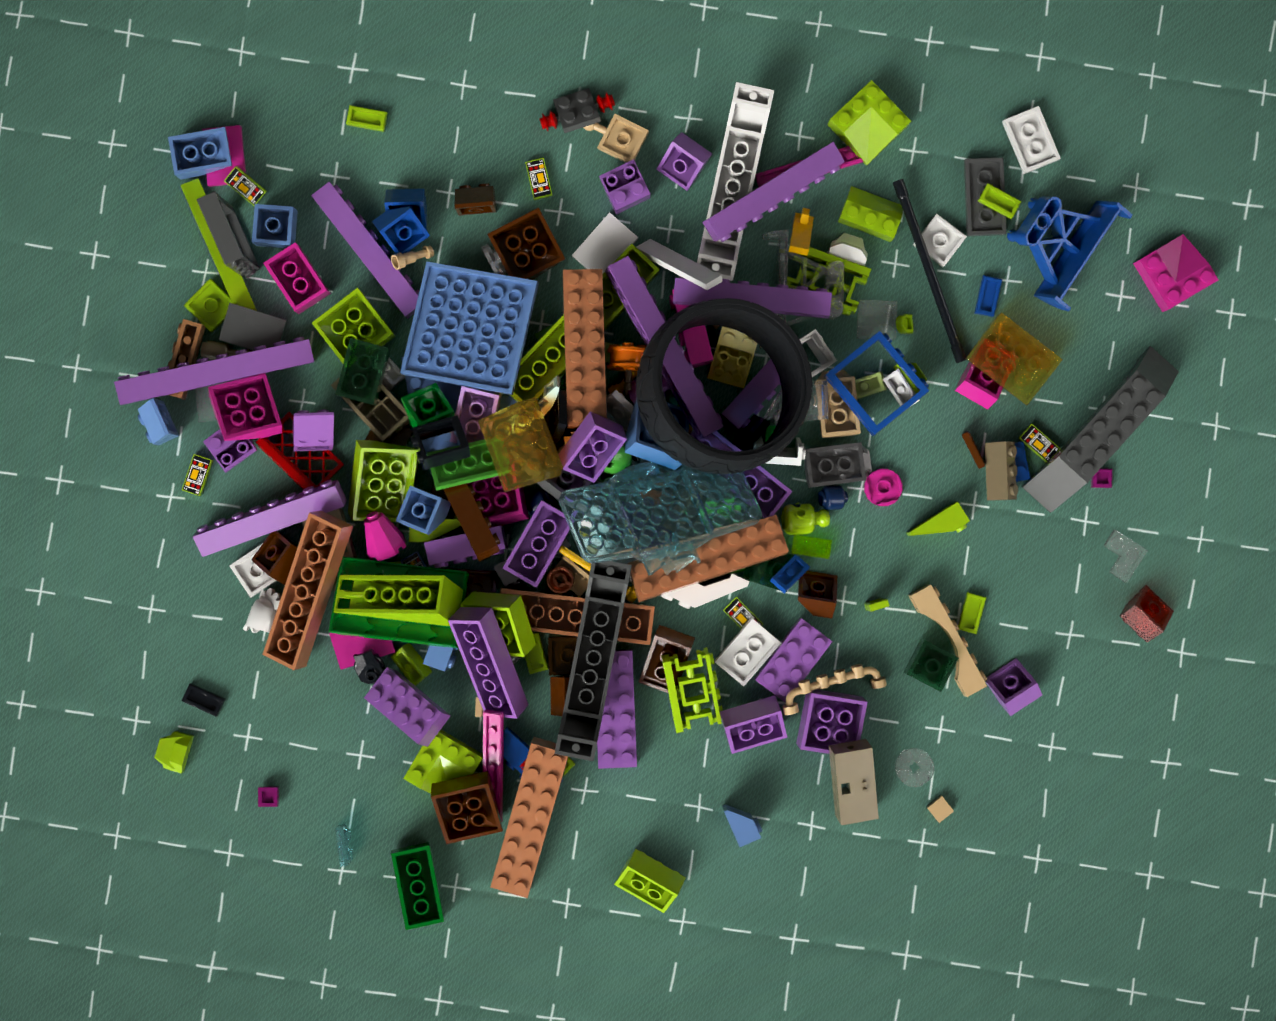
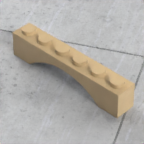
(967, 674)

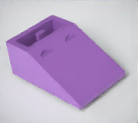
(313, 430)

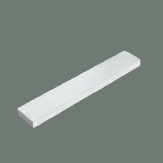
(680, 264)

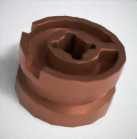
(552, 579)

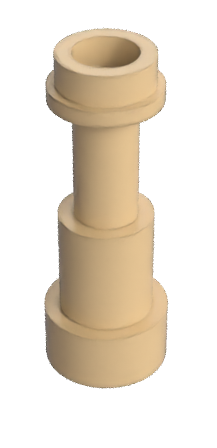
(401, 260)

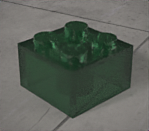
(931, 665)

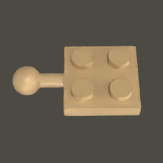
(621, 138)

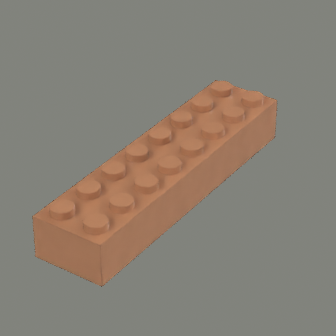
(584, 344)
(717, 558)
(307, 590)
(563, 615)
(529, 818)

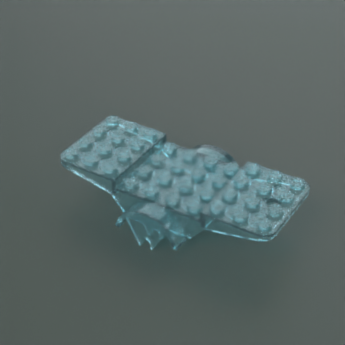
(657, 514)

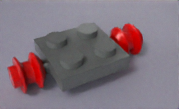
(576, 111)

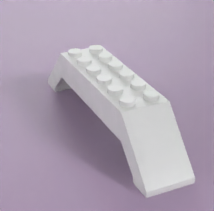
(736, 171)
(697, 594)

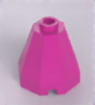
(382, 537)

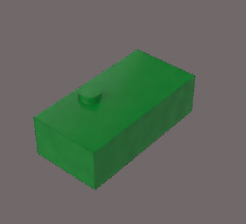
(417, 886)

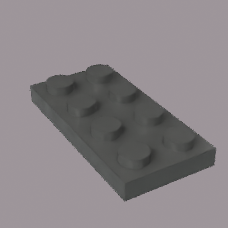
(980, 218)

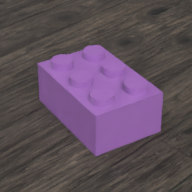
(592, 447)
(753, 724)

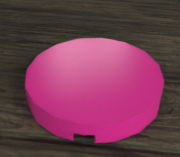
(883, 487)

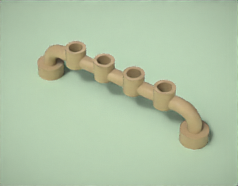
(823, 682)

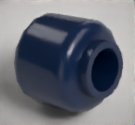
(832, 497)
(535, 498)

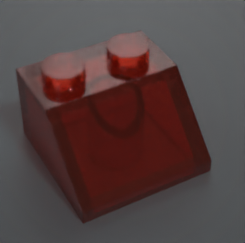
(1147, 614)

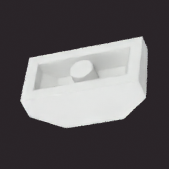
(849, 248)

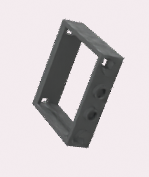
(228, 234)

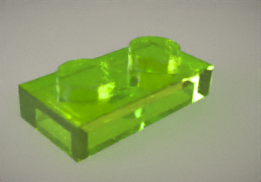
(811, 546)

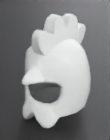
(263, 611)

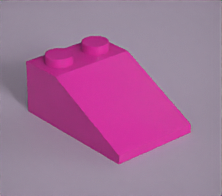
(978, 387)

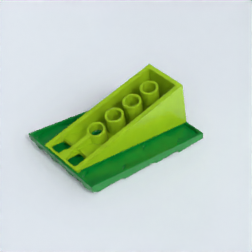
(397, 601)

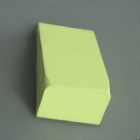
(870, 385)

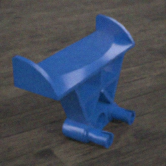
(1076, 251)

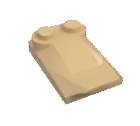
(840, 419)

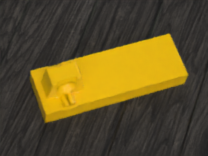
(801, 232)

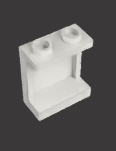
(787, 456)

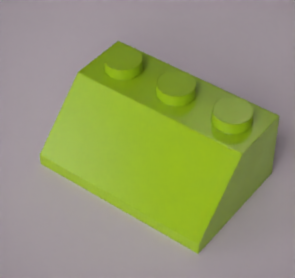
(871, 214)
(650, 881)

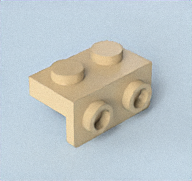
(580, 575)

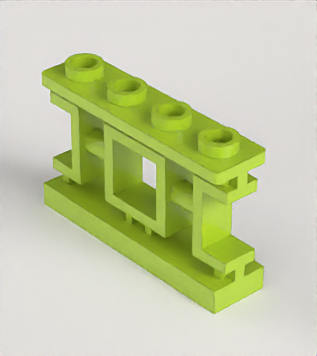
(849, 267)
(677, 692)

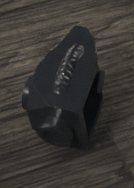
(368, 666)

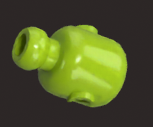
(801, 519)

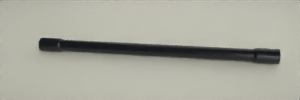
(903, 196)

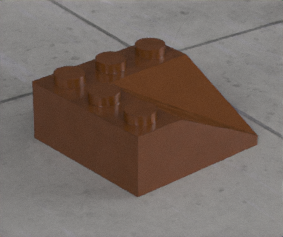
(526, 246)
(466, 807)

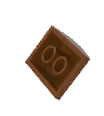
(665, 642)

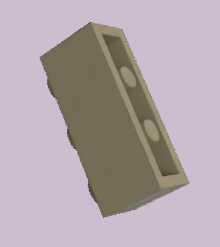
(1001, 471)

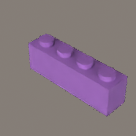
(752, 396)

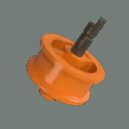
(625, 359)

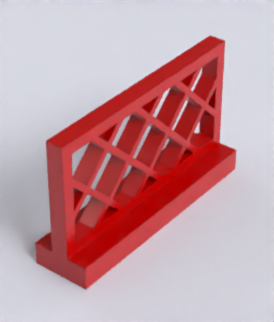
(292, 469)

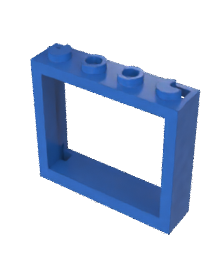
(852, 403)

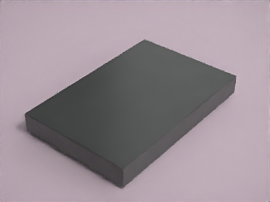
(250, 328)

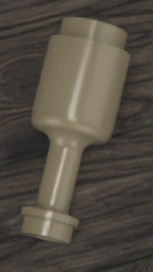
(212, 348)

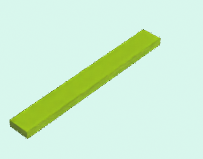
(232, 281)

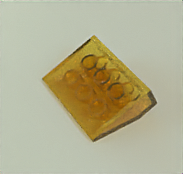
(1013, 358)
(521, 445)

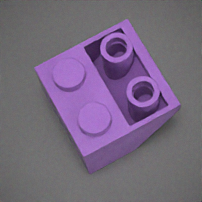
(625, 187)
(229, 452)

